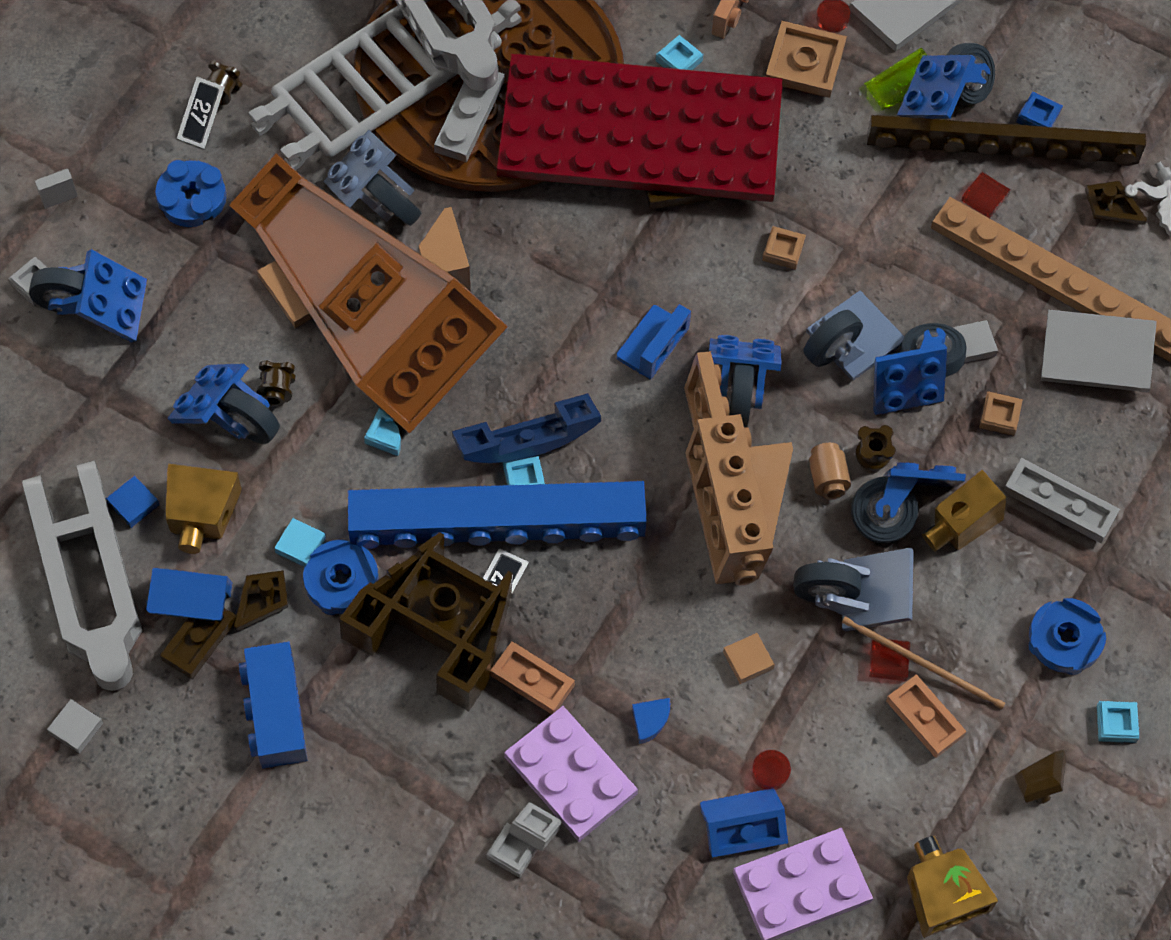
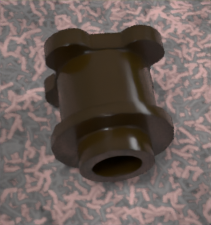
(225, 77)
(276, 382)
(875, 447)

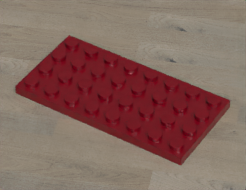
(640, 127)

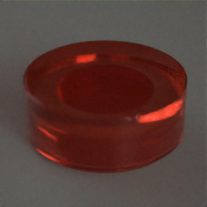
(833, 15)
(771, 770)

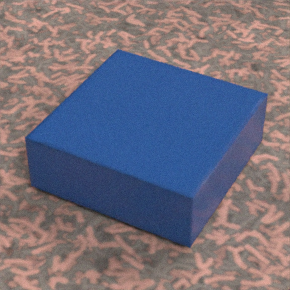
(1039, 111)
(132, 501)

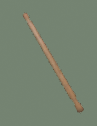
(924, 663)

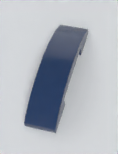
(530, 438)

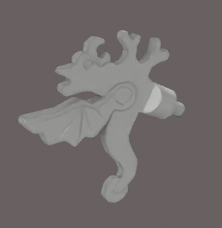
(1157, 193)

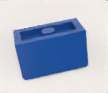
(654, 339)
(188, 594)
(744, 822)

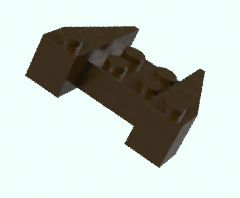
(443, 607)

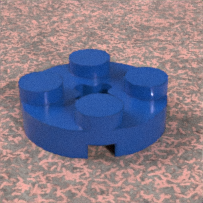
(190, 175)
(321, 568)
(1063, 656)

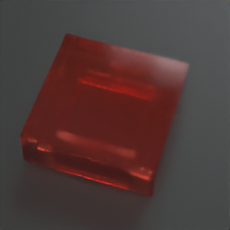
(985, 195)
(888, 663)

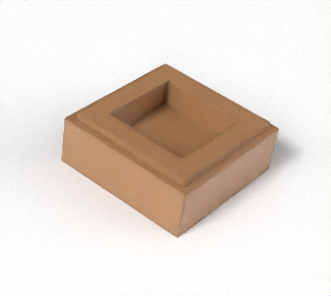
(784, 247)
(1000, 413)
(748, 658)

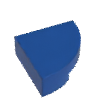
(650, 718)

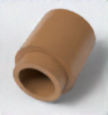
(829, 471)

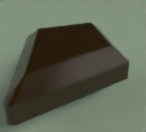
(1112, 204)
(261, 597)
(1042, 778)

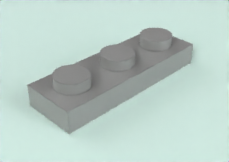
(466, 121)
(1061, 500)

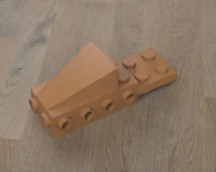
(733, 483)

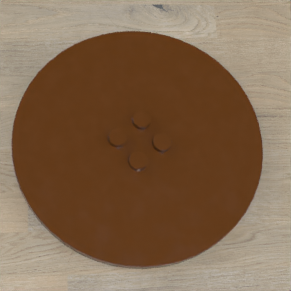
(547, 29)

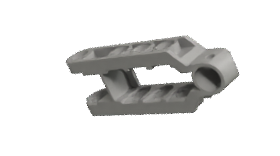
(468, 55)
(107, 646)

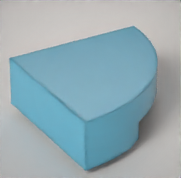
(384, 433)

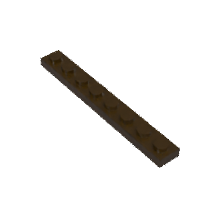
(1006, 139)

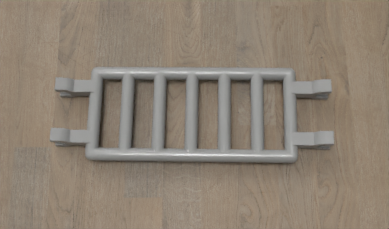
(284, 104)

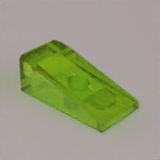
(893, 83)

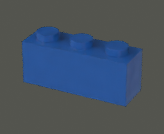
(273, 705)

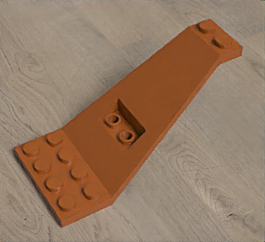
(410, 332)

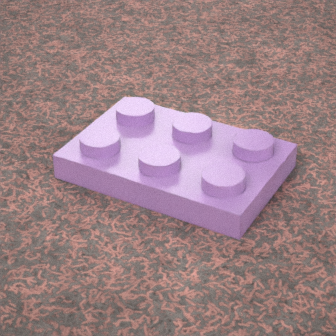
(571, 773)
(802, 885)

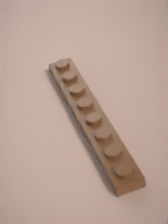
(1045, 269)

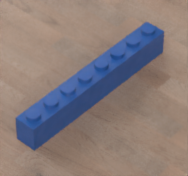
(497, 514)

